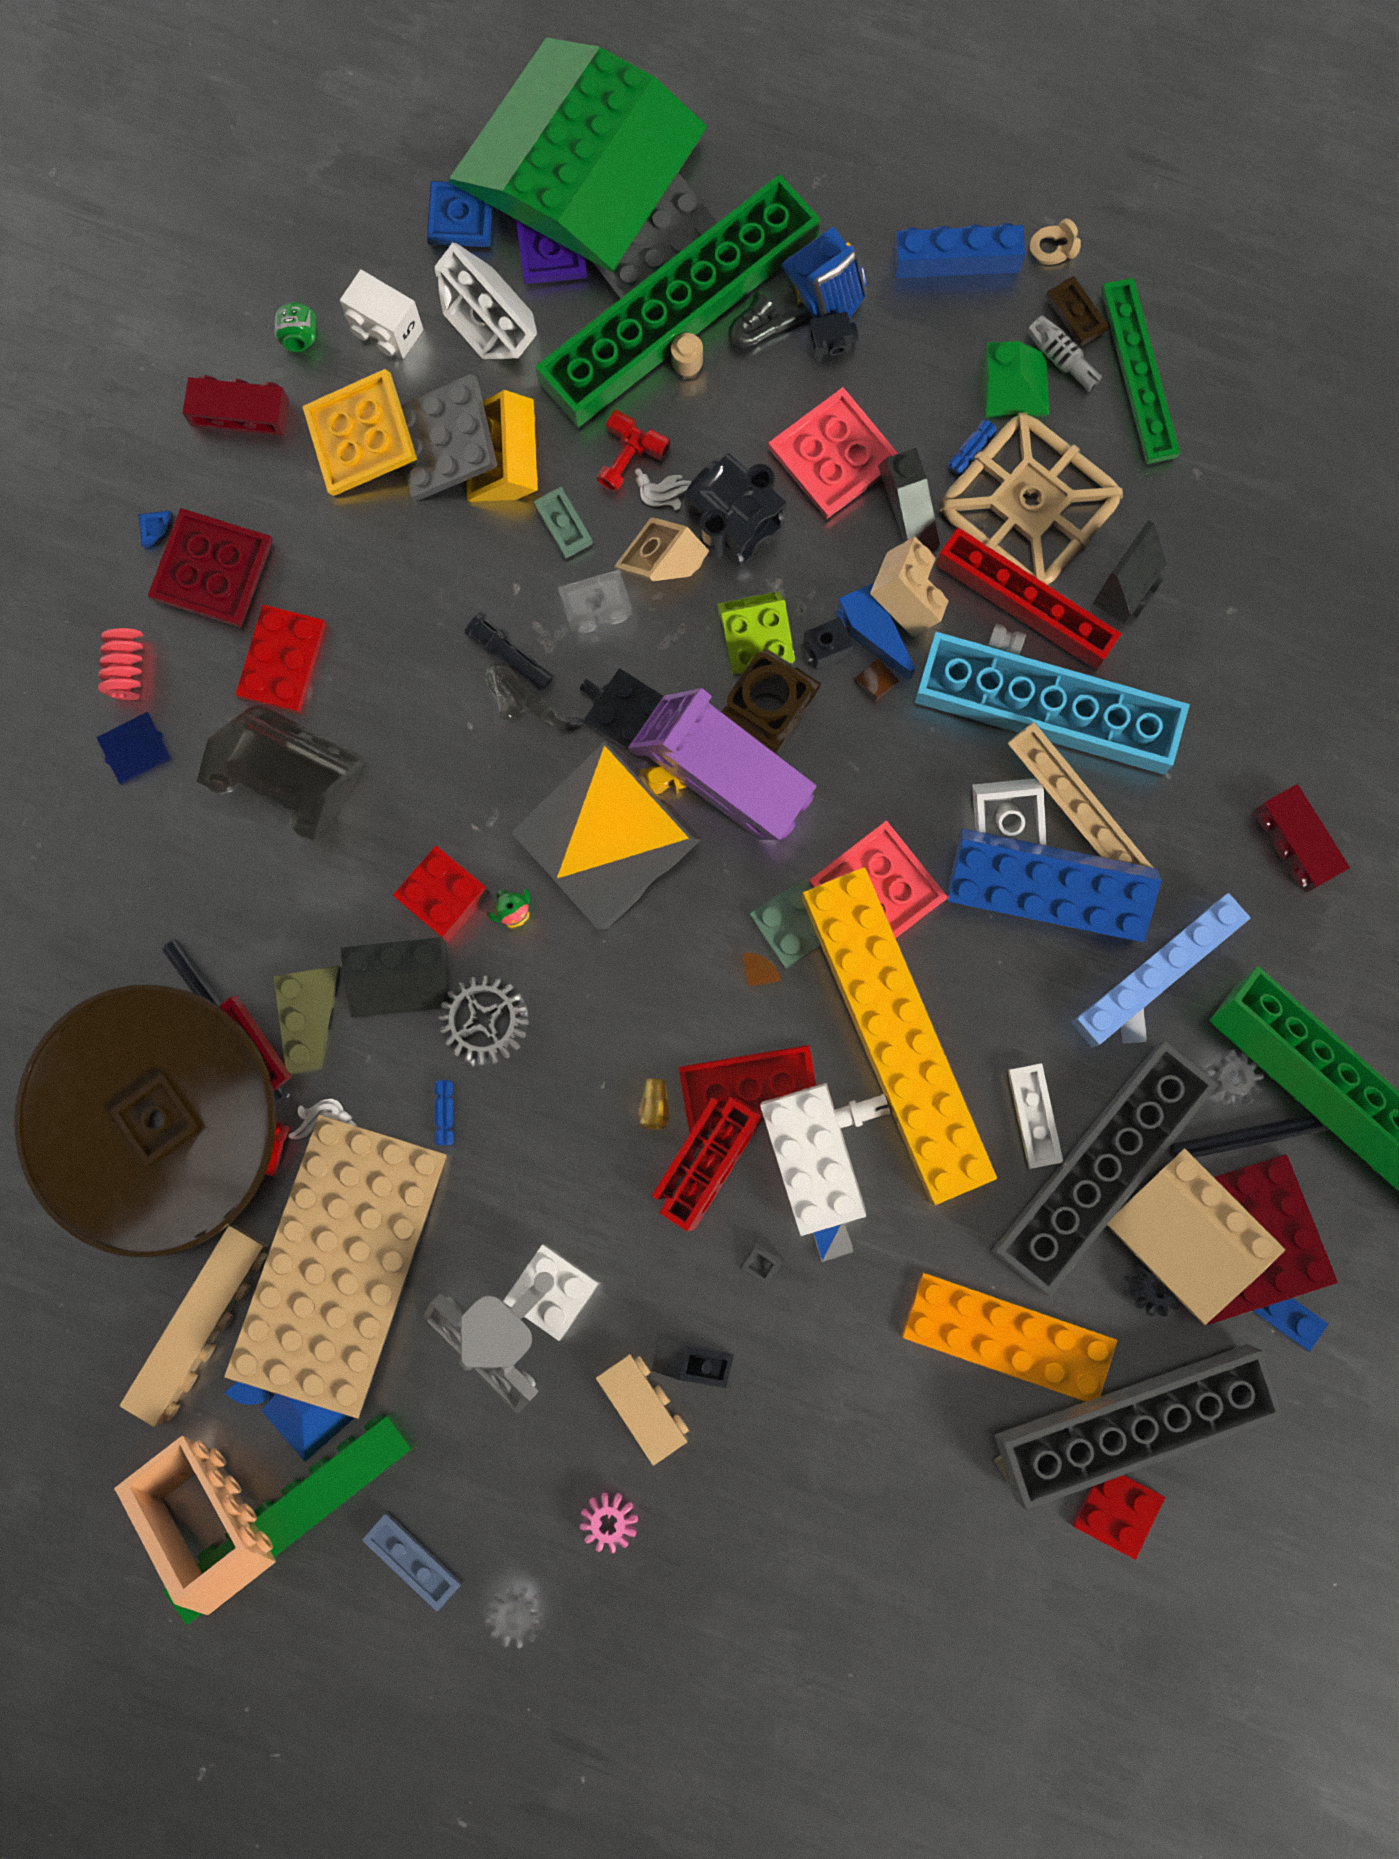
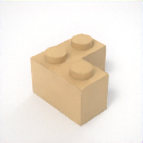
(905, 588)

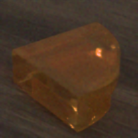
(759, 970)

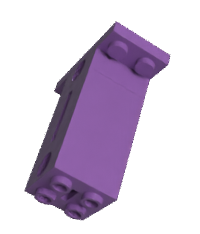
(724, 764)

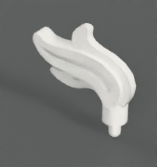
(664, 493)
(327, 1108)

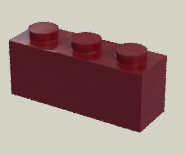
(236, 405)
(1301, 838)

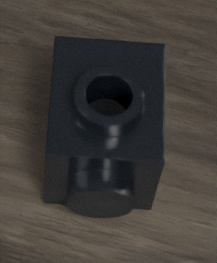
(826, 643)

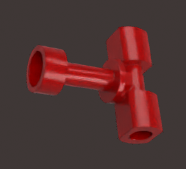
(634, 443)

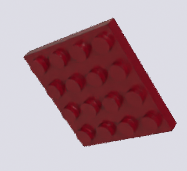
(1277, 1203)

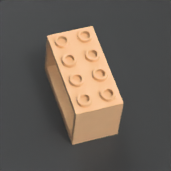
(143, 1502)

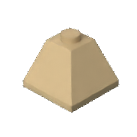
(663, 552)

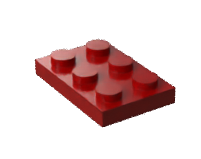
(281, 659)

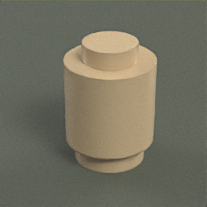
(687, 354)

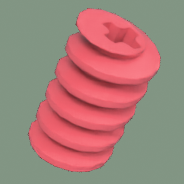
(118, 662)

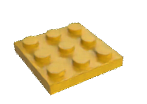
(359, 432)

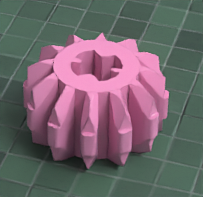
(596, 1517)

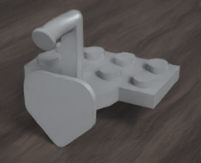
(492, 1338)

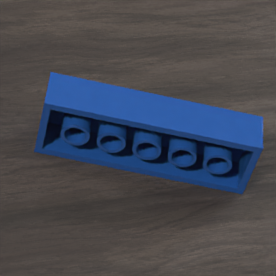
(1053, 885)

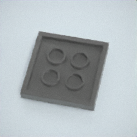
(448, 437)

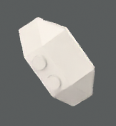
(483, 306)

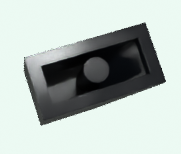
(692, 1363)

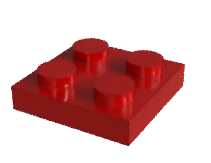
(1119, 1514)

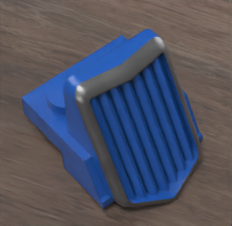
(827, 276)

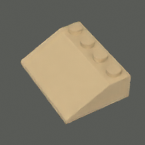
(1195, 1237)

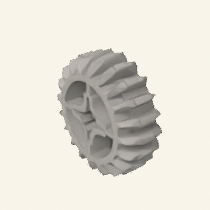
(470, 1026)

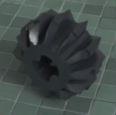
(1148, 1294)

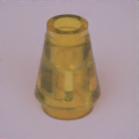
(654, 1105)

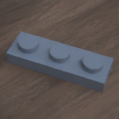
(412, 1561)

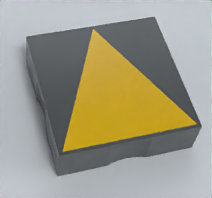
(605, 835)

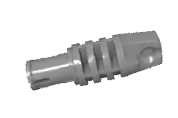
(1063, 352)

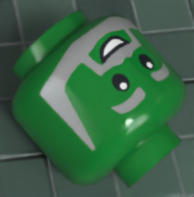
(295, 326)

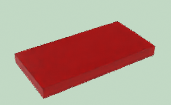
(746, 1077)

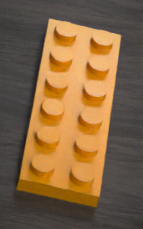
(1009, 1338)

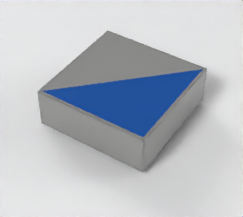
(833, 1242)

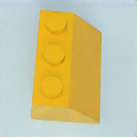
(513, 439)

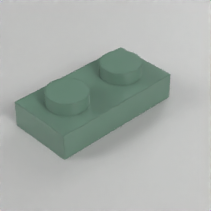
(563, 522)

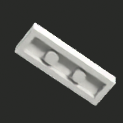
(1035, 1116)

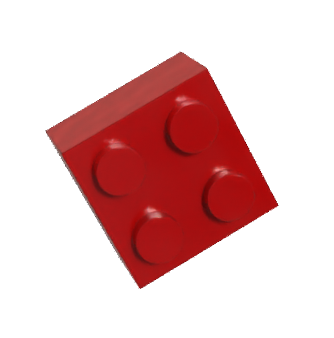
(441, 894)

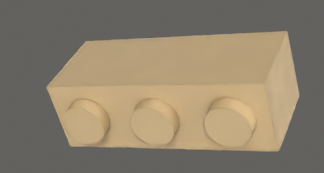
(643, 1408)

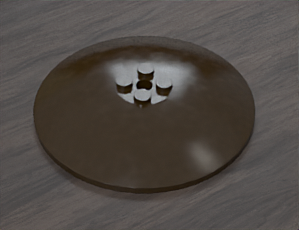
(90, 1133)

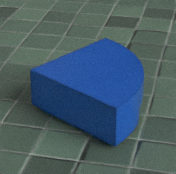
(154, 527)
(248, 1394)

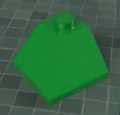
(1014, 380)

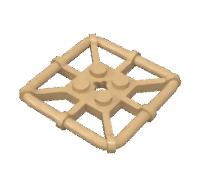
(1027, 479)

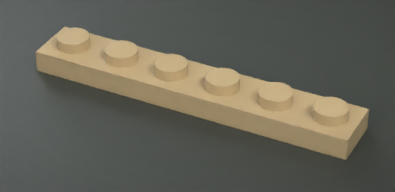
(1074, 796)

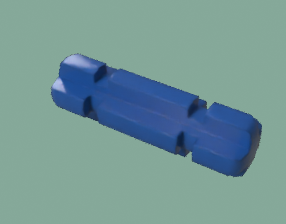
(973, 444)
(443, 1112)

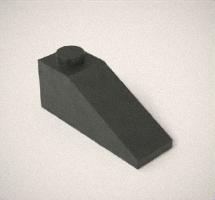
(910, 497)

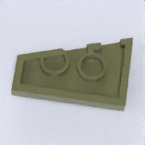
(304, 1016)

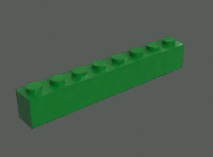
(320, 1493)

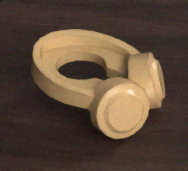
(1064, 230)

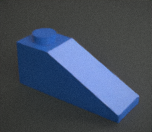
(874, 629)

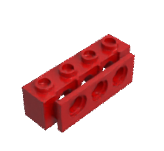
(712, 1164)

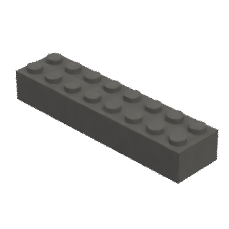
(1104, 1168)
(1138, 1426)

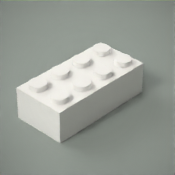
(813, 1159)

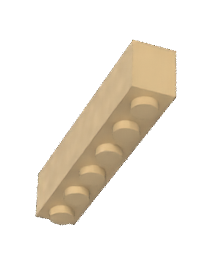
(195, 1326)

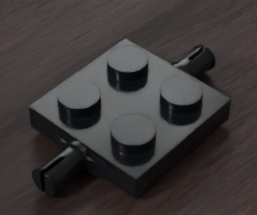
(620, 707)

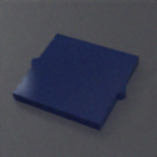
(134, 748)

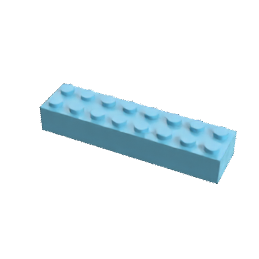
(1063, 703)

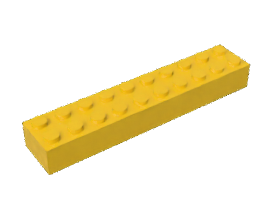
(898, 1036)

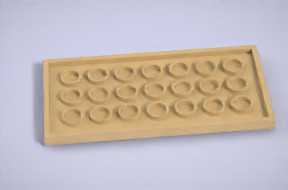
(336, 1267)

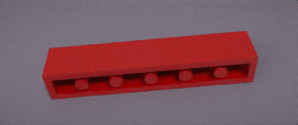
(1027, 598)

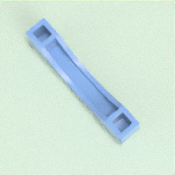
(1160, 970)

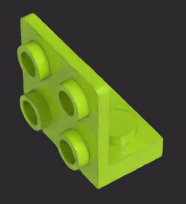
(755, 625)

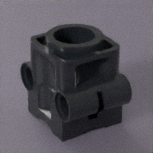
(734, 507)

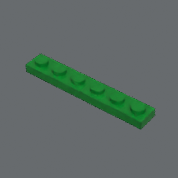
(1140, 371)

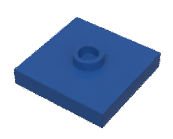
(457, 217)

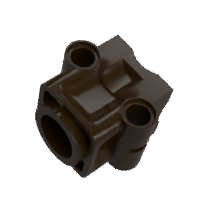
(771, 675)

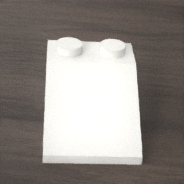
(1011, 809)

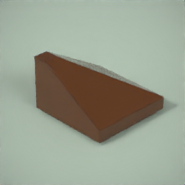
(876, 680)

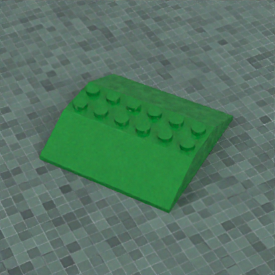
(581, 149)

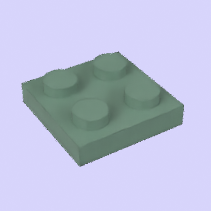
(787, 925)

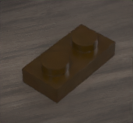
(1077, 311)

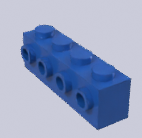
(959, 251)

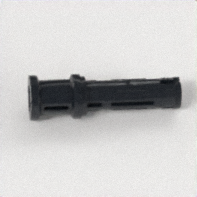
(498, 643)

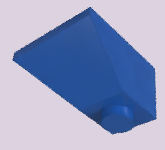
(303, 1424)

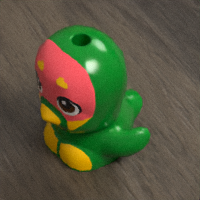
(511, 917)

